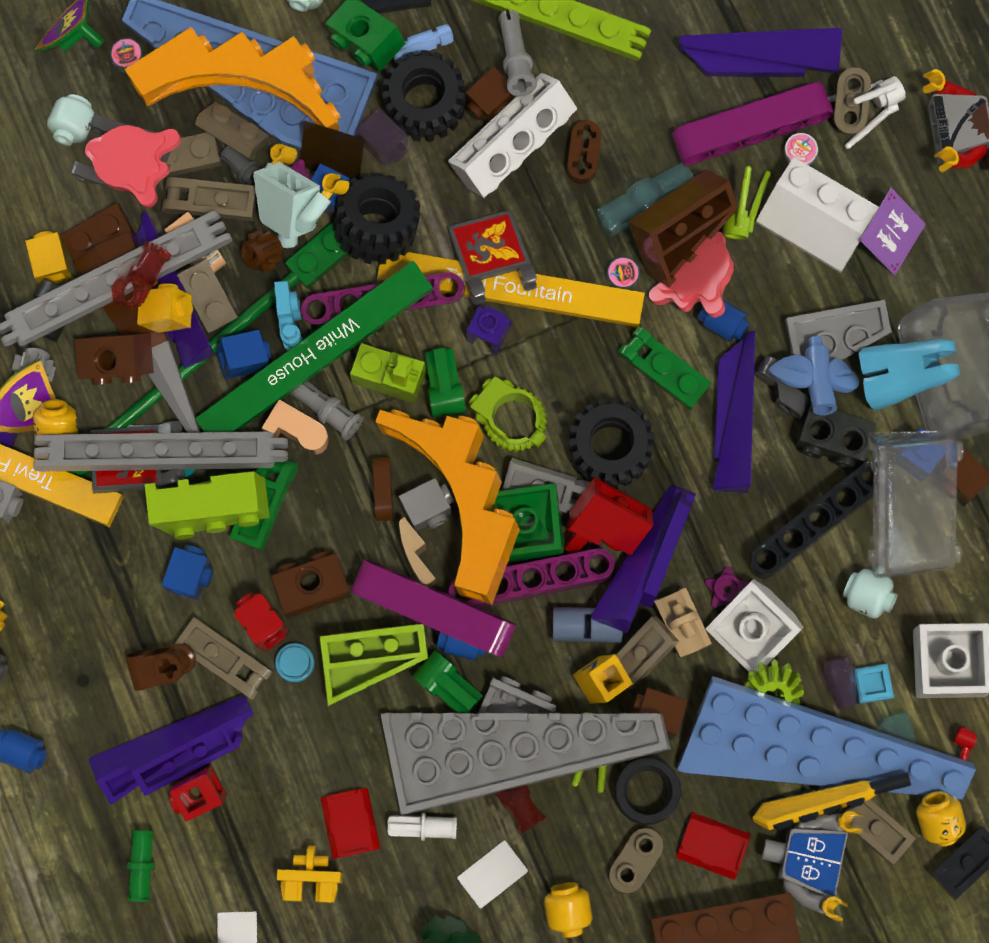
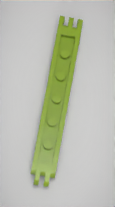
(580, 22)

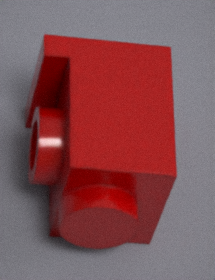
(191, 806)

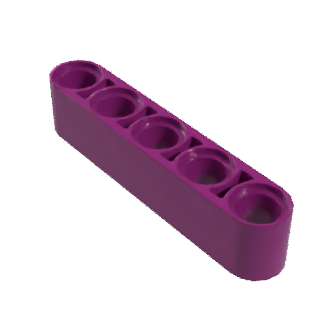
(752, 123)
(334, 299)
(550, 582)
(433, 608)

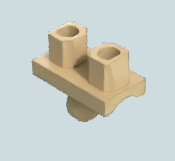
(683, 621)

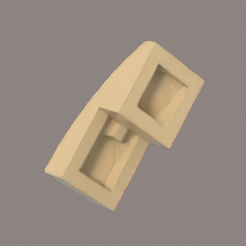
(414, 546)

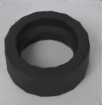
(666, 773)

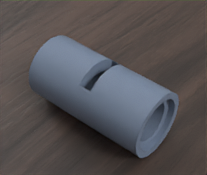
(576, 625)

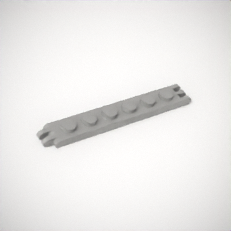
(95, 287)
(158, 451)

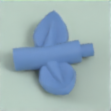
(818, 374)

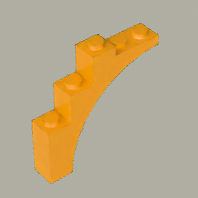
(192, 63)
(486, 534)

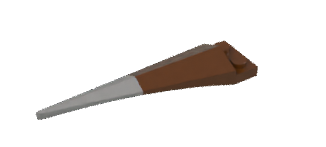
(99, 242)

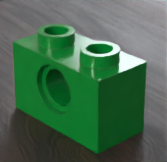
(365, 34)

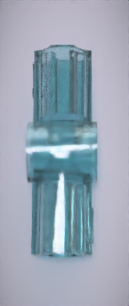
(640, 196)

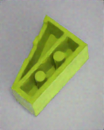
(208, 504)
(368, 656)

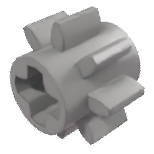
(32, 355)

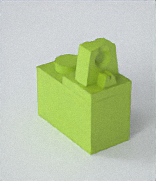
(388, 373)

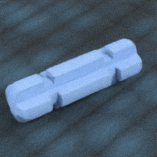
(426, 41)

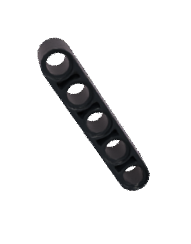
(805, 530)

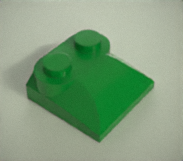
(539, 521)

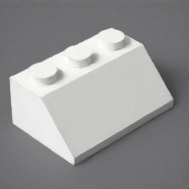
(816, 214)

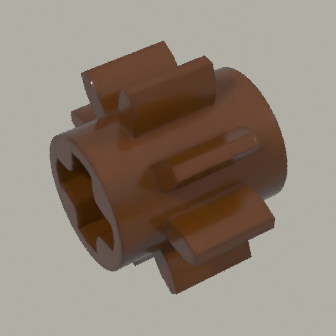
(261, 251)

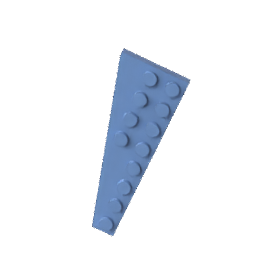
(780, 741)

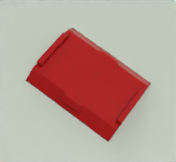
(350, 823)
(713, 846)

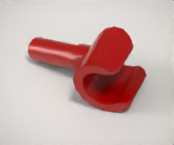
(965, 739)

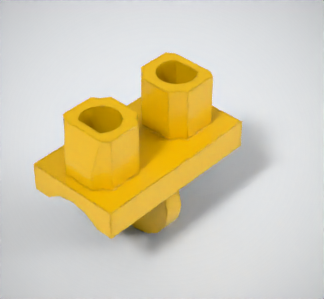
(325, 881)

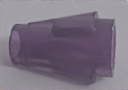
(841, 680)

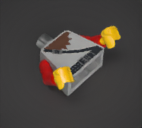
(957, 123)

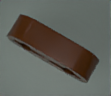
(591, 152)
(383, 489)

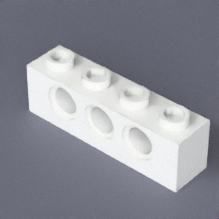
(497, 136)

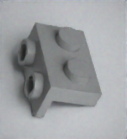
(507, 698)

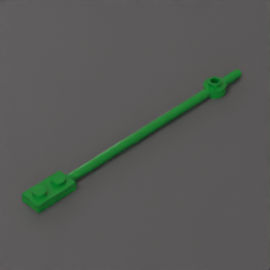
(305, 266)

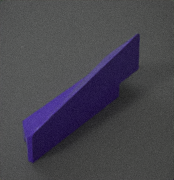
(644, 570)

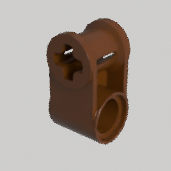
(159, 665)

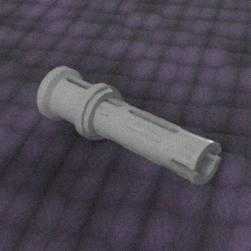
(517, 61)
(329, 410)

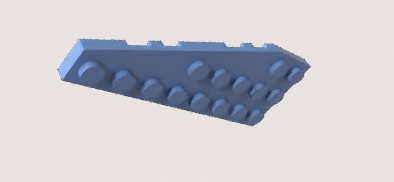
(341, 83)

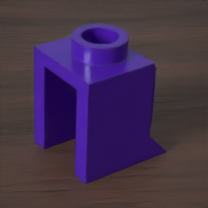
(489, 326)

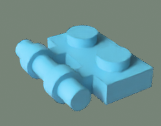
(288, 313)

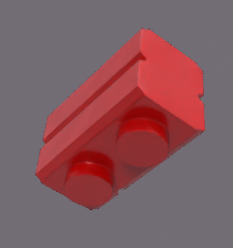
(260, 621)

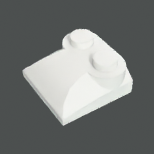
(755, 626)

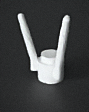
(883, 94)

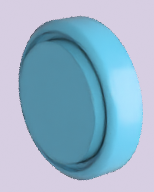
(294, 662)

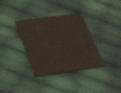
(332, 149)

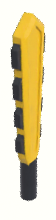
(806, 805)

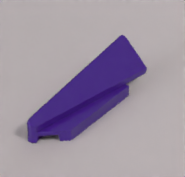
(764, 52)
(192, 341)
(735, 417)
(171, 751)

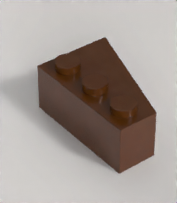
(680, 223)

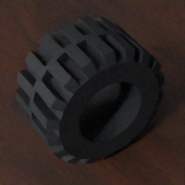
(419, 71)
(370, 239)
(617, 416)

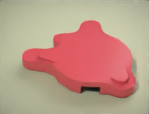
(131, 160)
(700, 280)

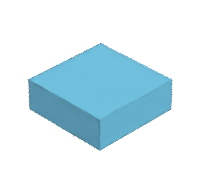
(873, 684)

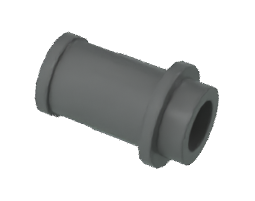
(240, 165)

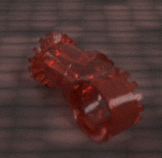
(141, 276)
(521, 807)

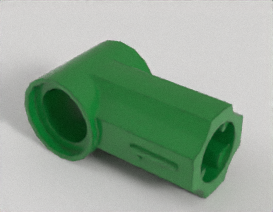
(445, 390)
(441, 679)

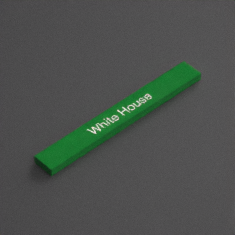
(317, 351)

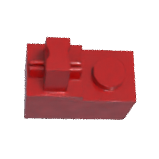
(607, 516)

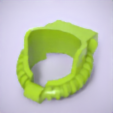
(496, 394)

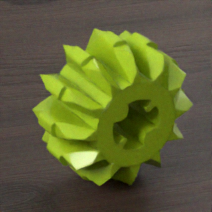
(776, 681)

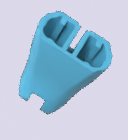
(905, 370)

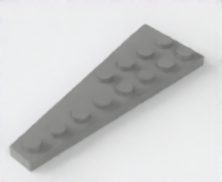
(468, 756)

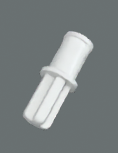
(422, 826)

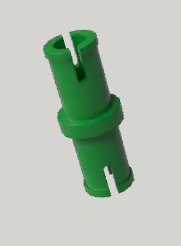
(140, 865)

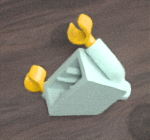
(288, 199)

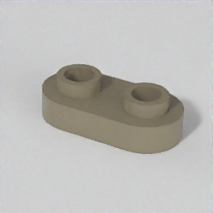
(845, 104)
(636, 860)

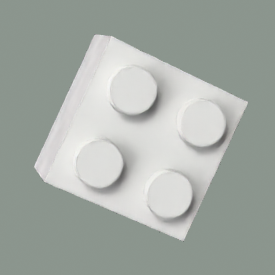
(951, 660)

